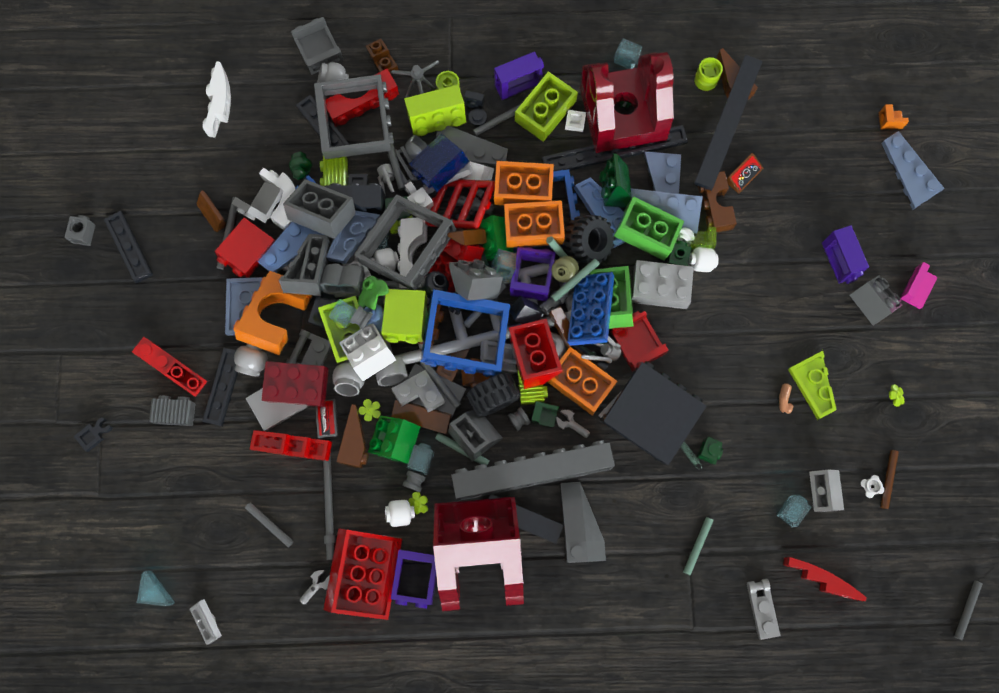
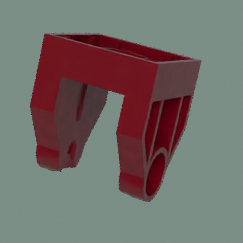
(645, 87)
(477, 535)

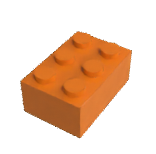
(523, 182)
(533, 223)
(582, 381)

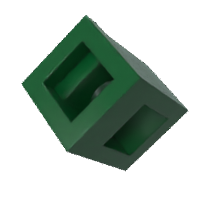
(674, 258)
(710, 450)

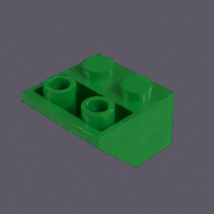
(495, 236)
(394, 439)

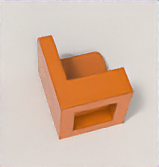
(891, 119)

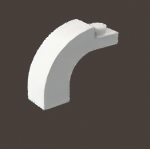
(283, 181)

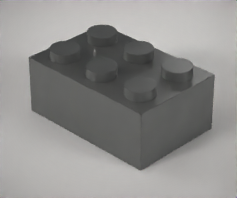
(319, 208)

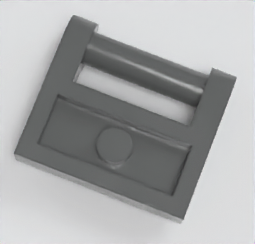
(316, 352)

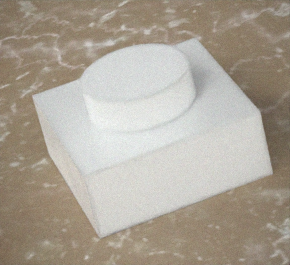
(575, 120)

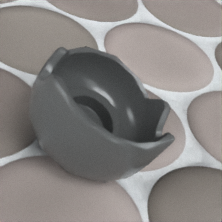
(414, 146)

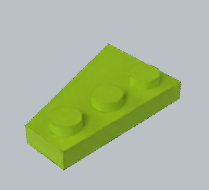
(814, 384)

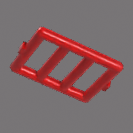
(459, 184)

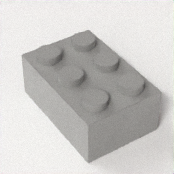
(662, 284)

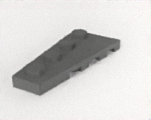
(475, 148)

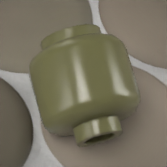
(564, 269)

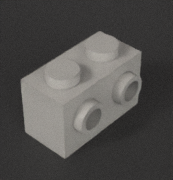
(826, 490)

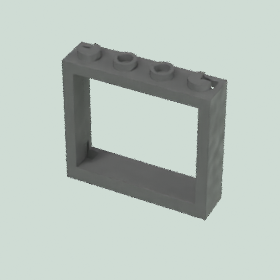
(346, 86)
(427, 257)

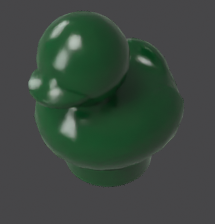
(300, 165)

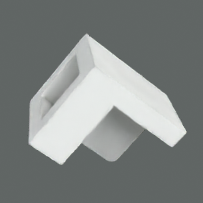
(479, 172)

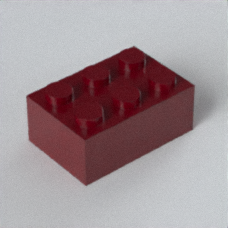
(295, 384)

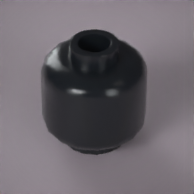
(434, 280)

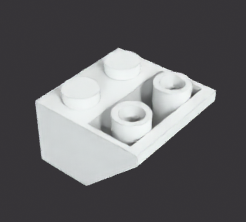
(367, 351)

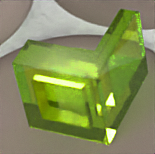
(705, 239)

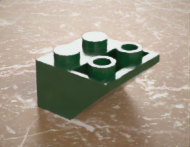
(615, 183)

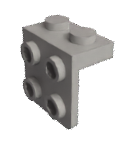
(262, 205)

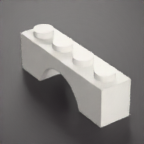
(412, 235)

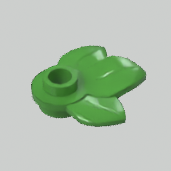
(371, 290)

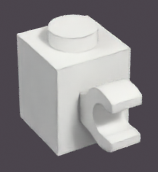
(418, 196)

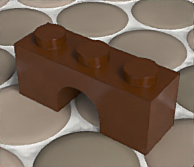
(718, 216)

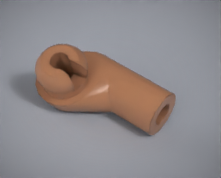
(784, 396)

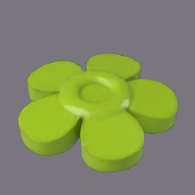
(896, 394)
(370, 410)
(418, 502)

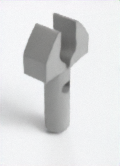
(572, 424)
(315, 586)

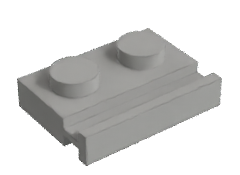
(488, 355)

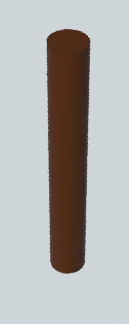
(889, 479)

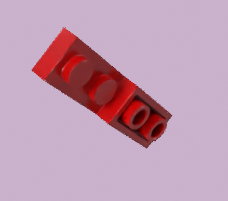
(169, 366)

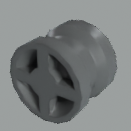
(361, 317)
(519, 419)
(413, 481)

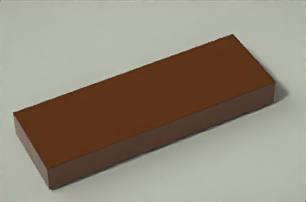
(417, 414)

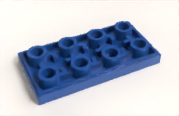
(591, 309)

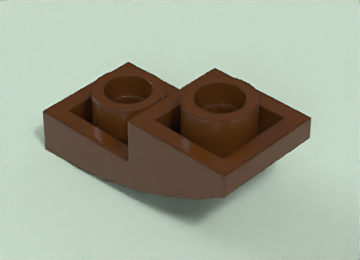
(381, 57)

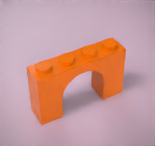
(257, 332)

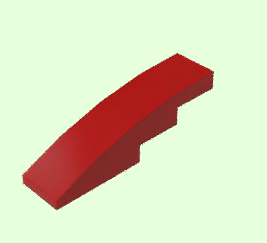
(291, 445)
(829, 582)

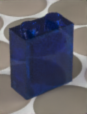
(438, 163)

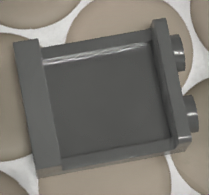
(316, 44)

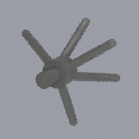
(417, 76)

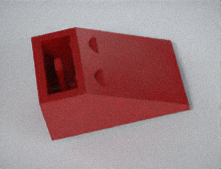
(453, 253)

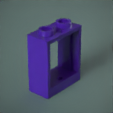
(518, 75)
(845, 255)
(527, 290)
(401, 599)

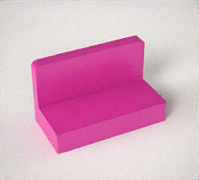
(919, 286)

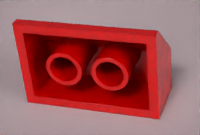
(534, 353)

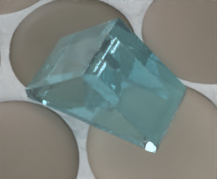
(152, 591)

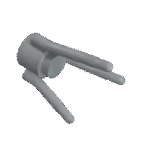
(386, 175)
(610, 351)

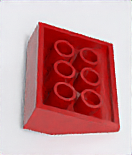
(362, 574)

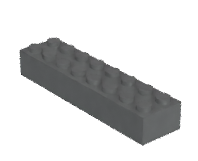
(532, 471)

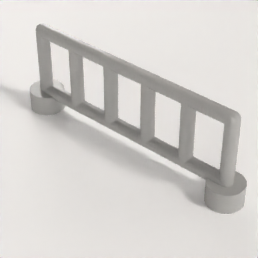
(396, 371)

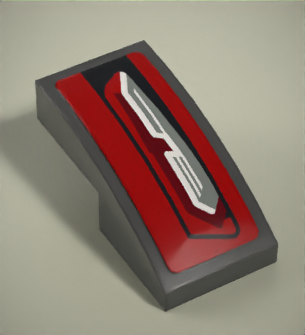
(327, 420)

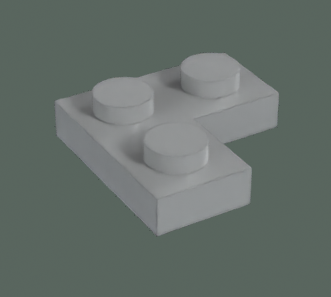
(419, 386)

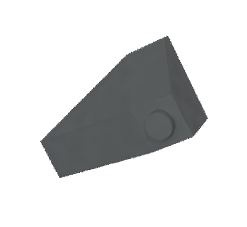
(581, 531)

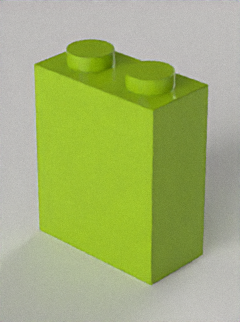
(404, 316)

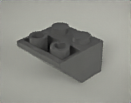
(475, 280)
(876, 300)
(473, 434)

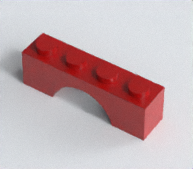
(343, 109)

